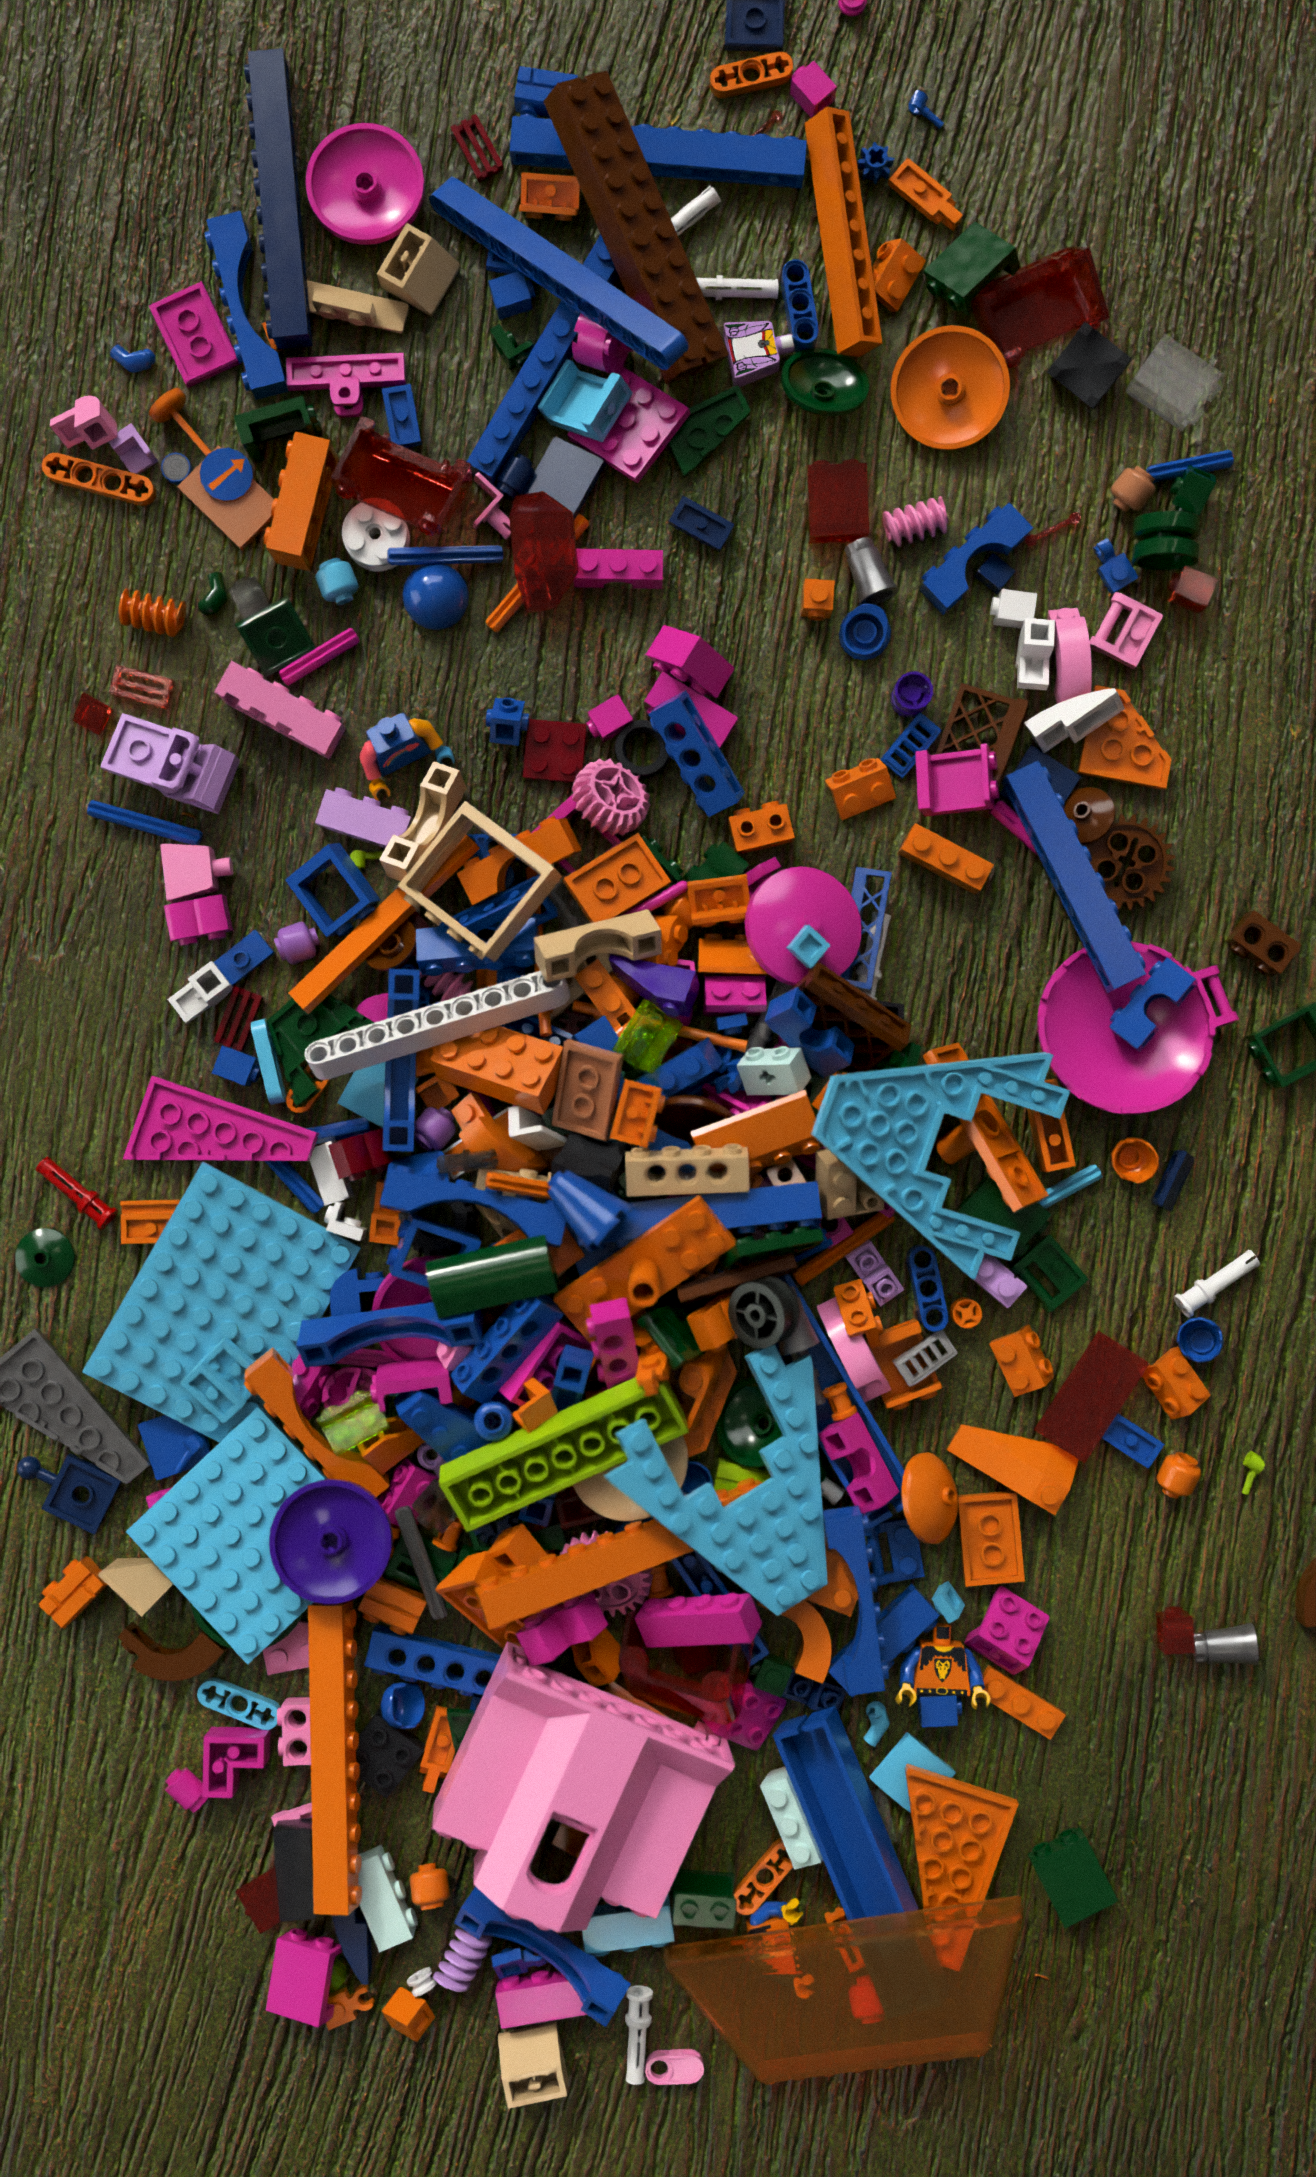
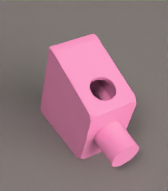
(192, 871)

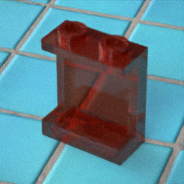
(837, 501)

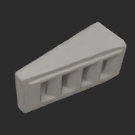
(921, 1373)

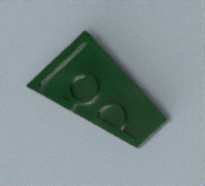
(707, 428)
(753, 1251)

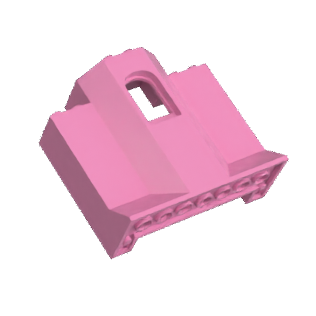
(586, 1760)

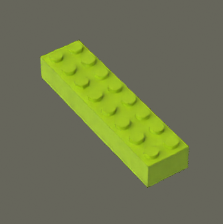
(556, 1453)

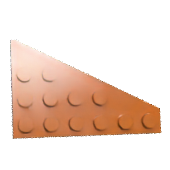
(956, 1836)

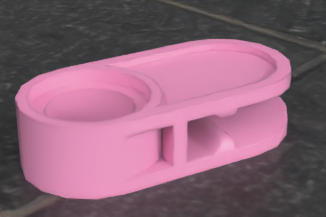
(684, 2066)

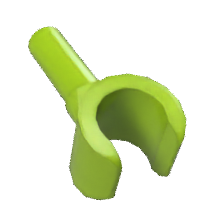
(359, 857)
(1256, 1465)

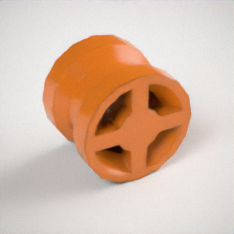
(970, 1315)

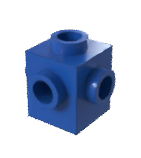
(507, 721)

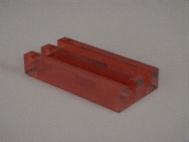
(166, 693)

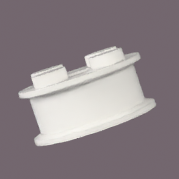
(358, 533)

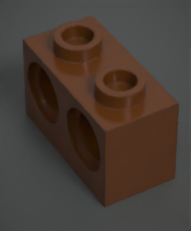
(1266, 936)

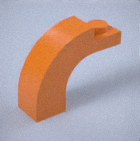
(482, 1133)
(815, 1649)

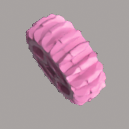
(610, 797)

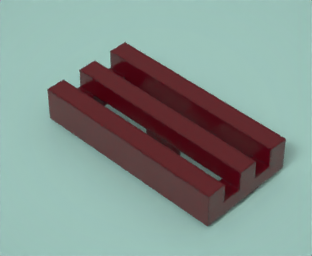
(466, 126)
(219, 1038)

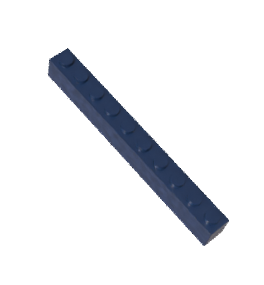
(280, 199)

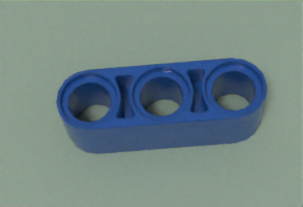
(799, 293)
(936, 1299)

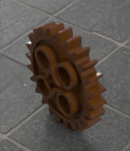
(1150, 873)

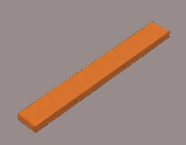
(372, 934)

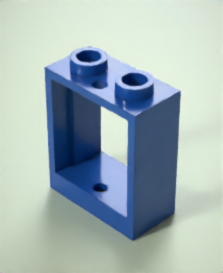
(335, 855)
(407, 1231)

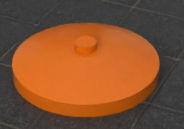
(950, 387)

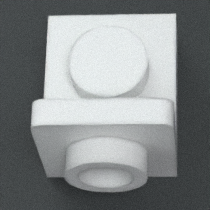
(349, 1227)

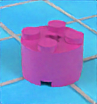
(598, 348)

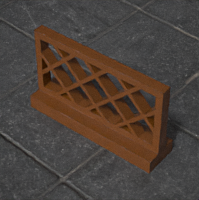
(1006, 738)
(858, 1008)
(731, 1279)

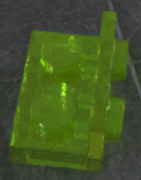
(647, 1037)
(352, 1422)

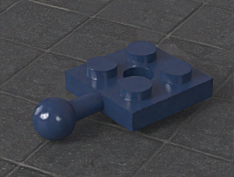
(62, 1498)

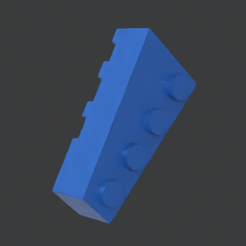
(443, 1427)

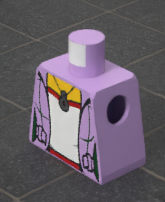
(754, 350)

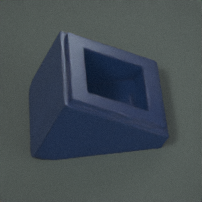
(994, 573)

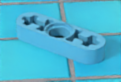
(268, 1062)
(222, 1687)

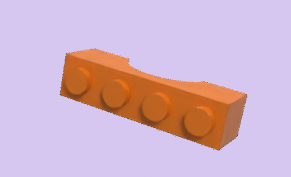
(488, 876)

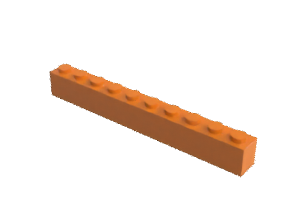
(585, 1567)
(334, 1758)

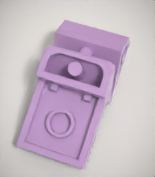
(171, 762)

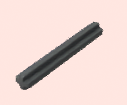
(421, 1562)

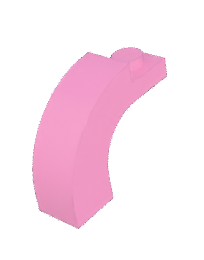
(1072, 654)
(854, 1354)

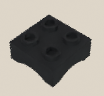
(1089, 365)
(592, 1160)
(386, 1754)

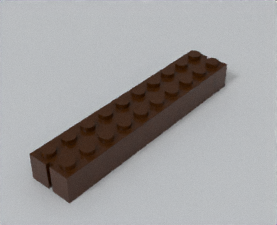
(633, 216)

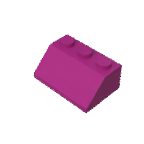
(543, 1362)

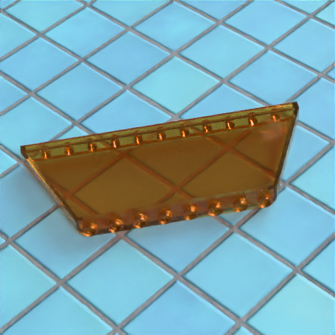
(856, 1989)

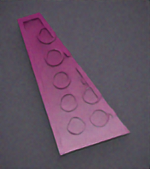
(198, 1126)

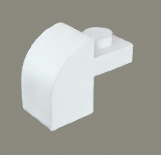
(1033, 653)
(205, 990)

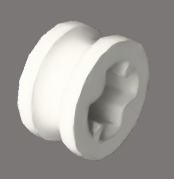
(421, 1981)

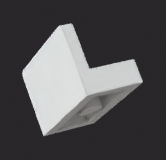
(531, 1130)
(330, 1186)

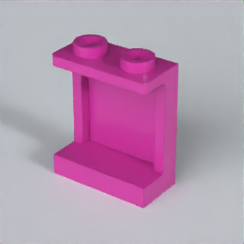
(956, 781)
(411, 1376)
(302, 1977)

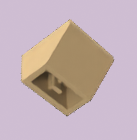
(418, 270)
(841, 1190)
(532, 2065)

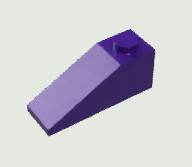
(666, 986)

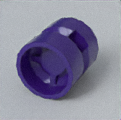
(911, 694)

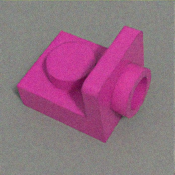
(761, 873)

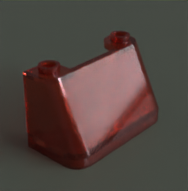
(1040, 302)
(400, 480)

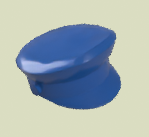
(865, 632)

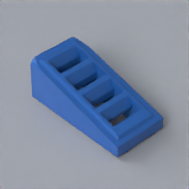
(925, 724)

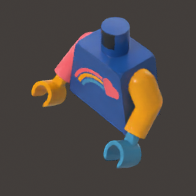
(396, 744)

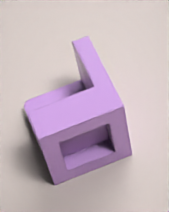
(133, 450)

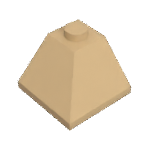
(136, 1582)

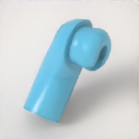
(879, 1722)

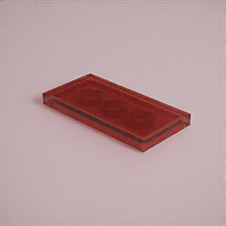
(1092, 1396)

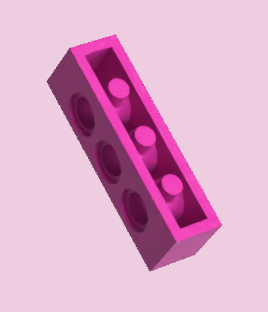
(614, 1342)

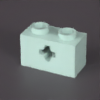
(773, 1071)

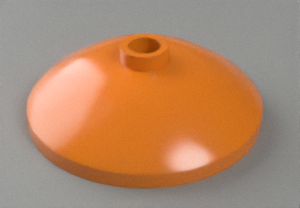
(929, 1498)

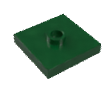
(275, 636)

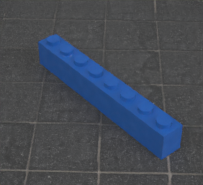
(1073, 876)
(737, 1210)

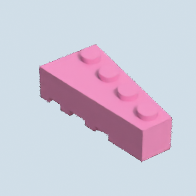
(279, 710)

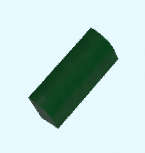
(491, 1276)

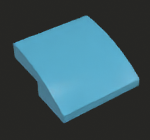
(366, 1093)
(220, 1380)
(891, 1773)

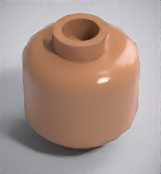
(1133, 489)

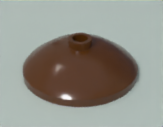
(688, 1113)

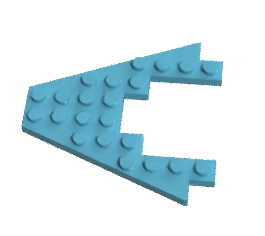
(887, 1126)
(772, 1534)

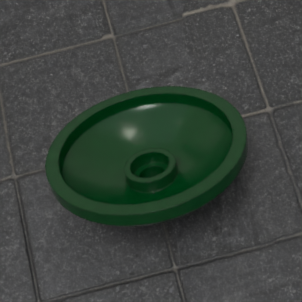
(824, 382)
(742, 1421)

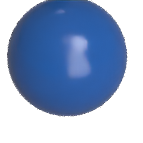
(435, 596)

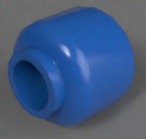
(487, 1412)

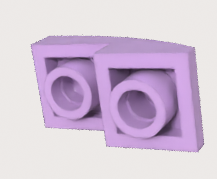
(874, 1272)

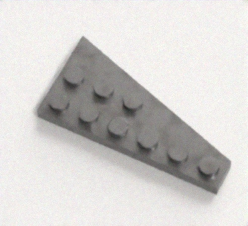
(57, 1402)

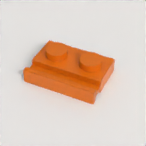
(145, 1219)

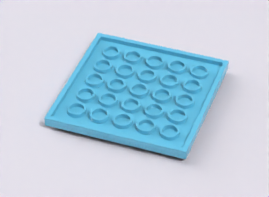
(216, 1530)

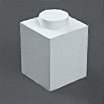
(1013, 607)

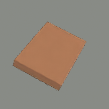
(237, 519)
(587, 1090)

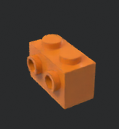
(760, 828)

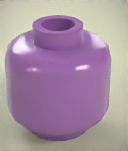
(296, 943)
(434, 1128)

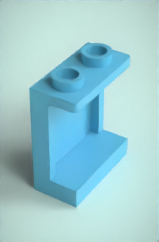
(584, 401)

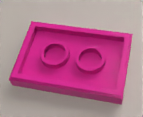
(194, 334)

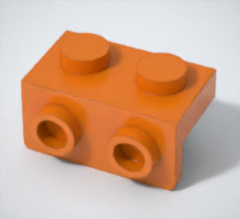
(549, 195)
(895, 272)
(861, 788)
(718, 900)
(637, 1113)
(856, 1312)
(1022, 1361)
(1176, 1384)

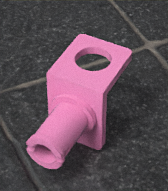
(492, 513)

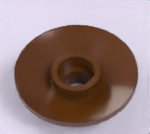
(1098, 817)
(394, 949)

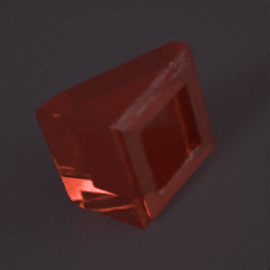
(92, 713)

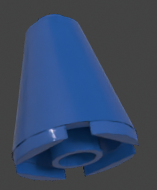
(587, 1208)

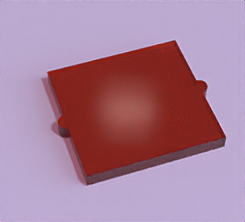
(261, 1900)

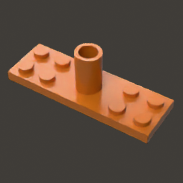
(992, 1139)
(649, 1264)

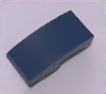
(814, 1694)

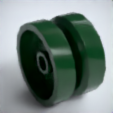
(1166, 540)

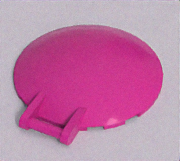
(1104, 1067)

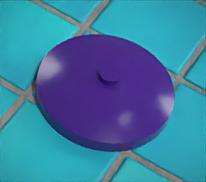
(330, 1541)

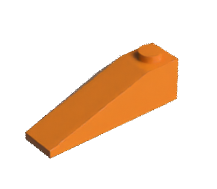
(1027, 1466)

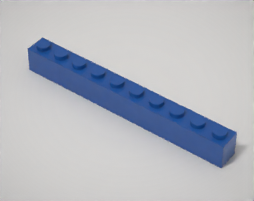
(678, 153)
(522, 400)

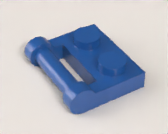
(903, 1551)

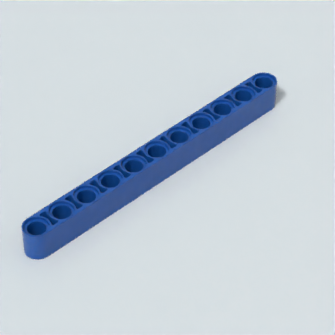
(559, 273)

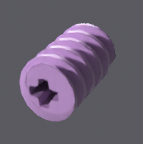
(463, 1961)

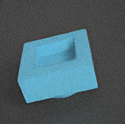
(808, 946)
(948, 1602)

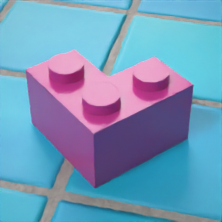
(690, 660)
(559, 1627)
(228, 1751)

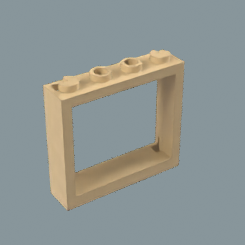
(440, 850)

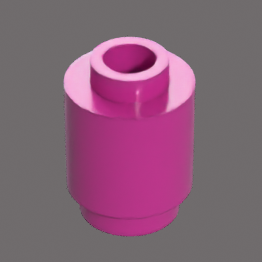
(185, 1789)

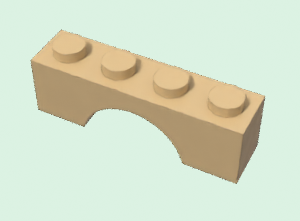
(439, 798)
(629, 935)

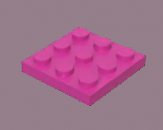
(640, 430)

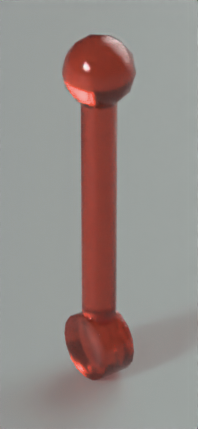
(776, 116)
(1074, 518)

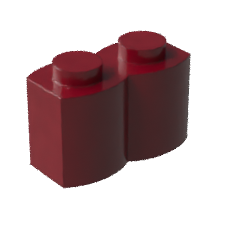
(360, 1154)

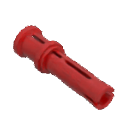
(87, 1203)

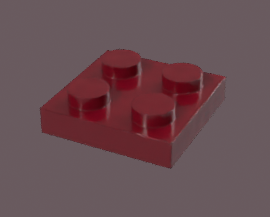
(554, 751)

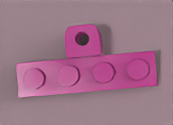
(346, 377)

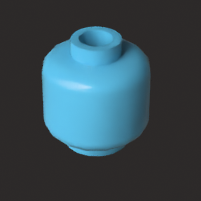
(336, 581)

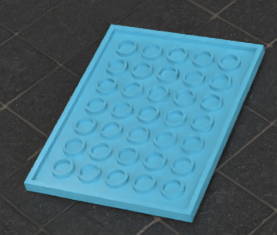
(218, 1270)

